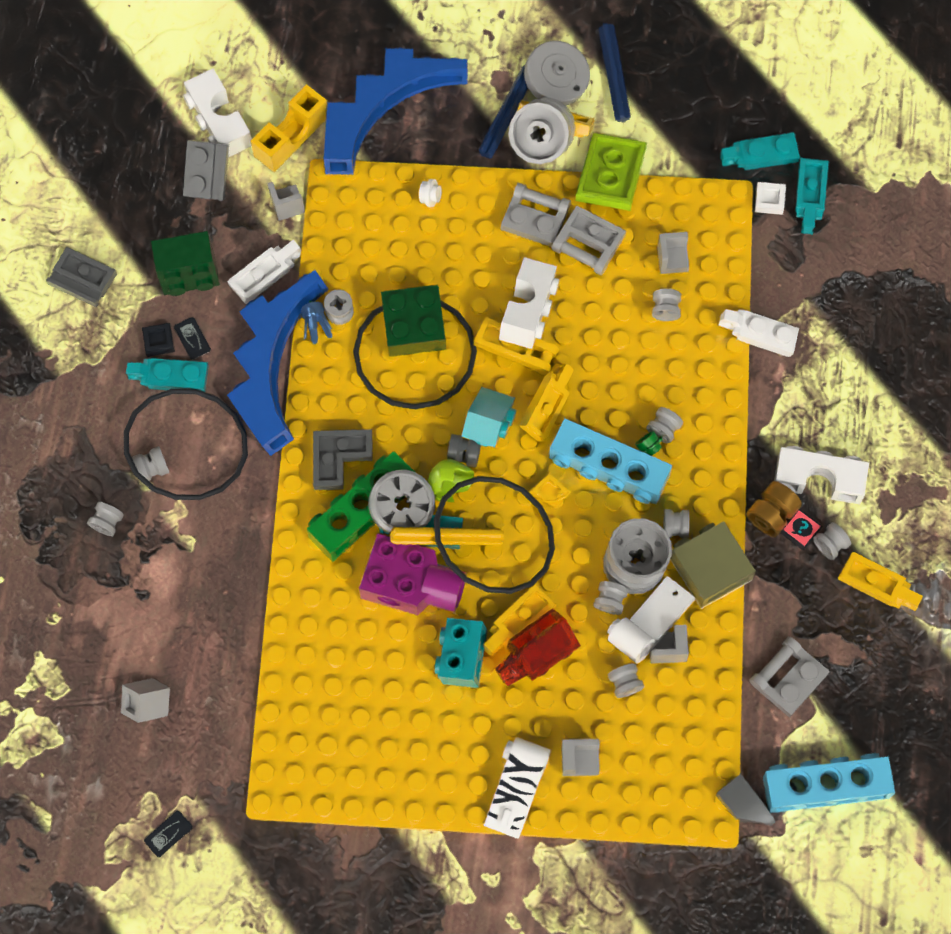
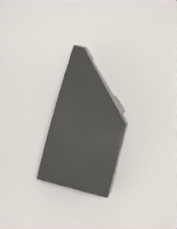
(744, 802)

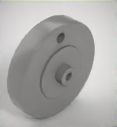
(557, 72)

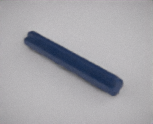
(614, 73)
(504, 116)

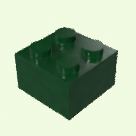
(185, 263)
(413, 320)

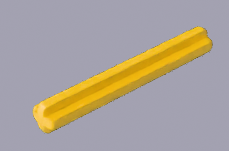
(449, 536)

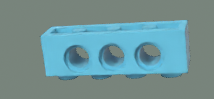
(601, 448)
(782, 798)

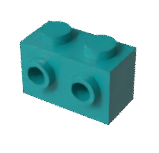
(489, 417)
(461, 652)

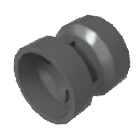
(457, 450)

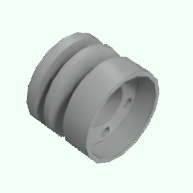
(638, 540)

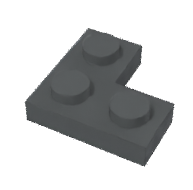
(334, 449)

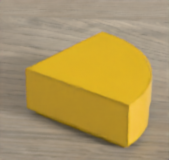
(549, 489)

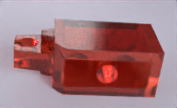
(537, 648)

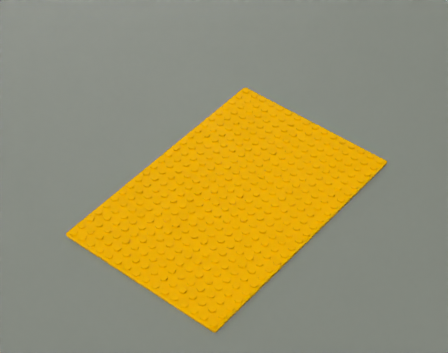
(349, 687)

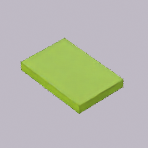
(611, 171)

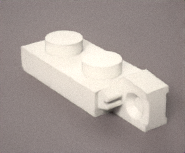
(264, 271)
(760, 331)

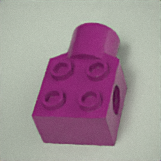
(409, 578)

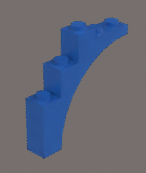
(375, 95)
(272, 323)

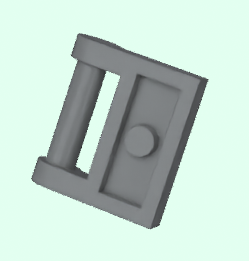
(531, 222)
(593, 232)
(796, 684)

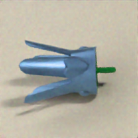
(313, 313)

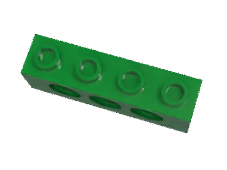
(336, 541)

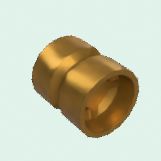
(771, 512)

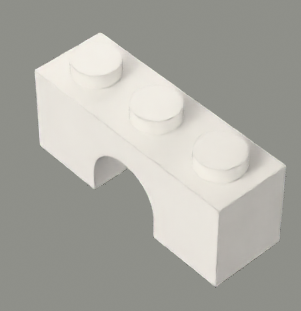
(206, 96)
(523, 321)
(845, 474)

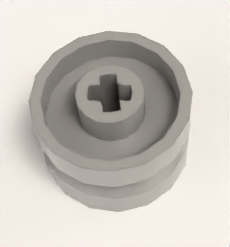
(530, 142)

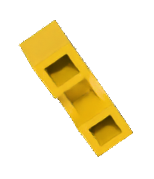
(305, 115)

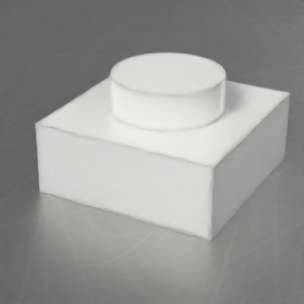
(770, 198)

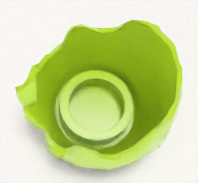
(447, 475)

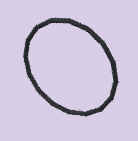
(424, 404)
(179, 496)
(470, 581)

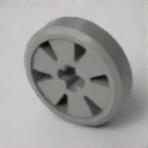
(399, 484)

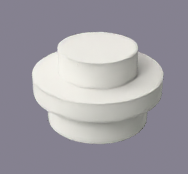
(430, 192)

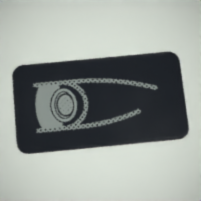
(192, 338)
(168, 833)

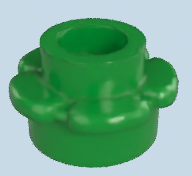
(649, 443)

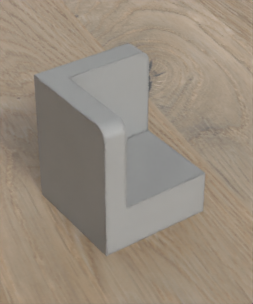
(286, 201)
(673, 252)
(672, 647)
(145, 700)
(580, 757)

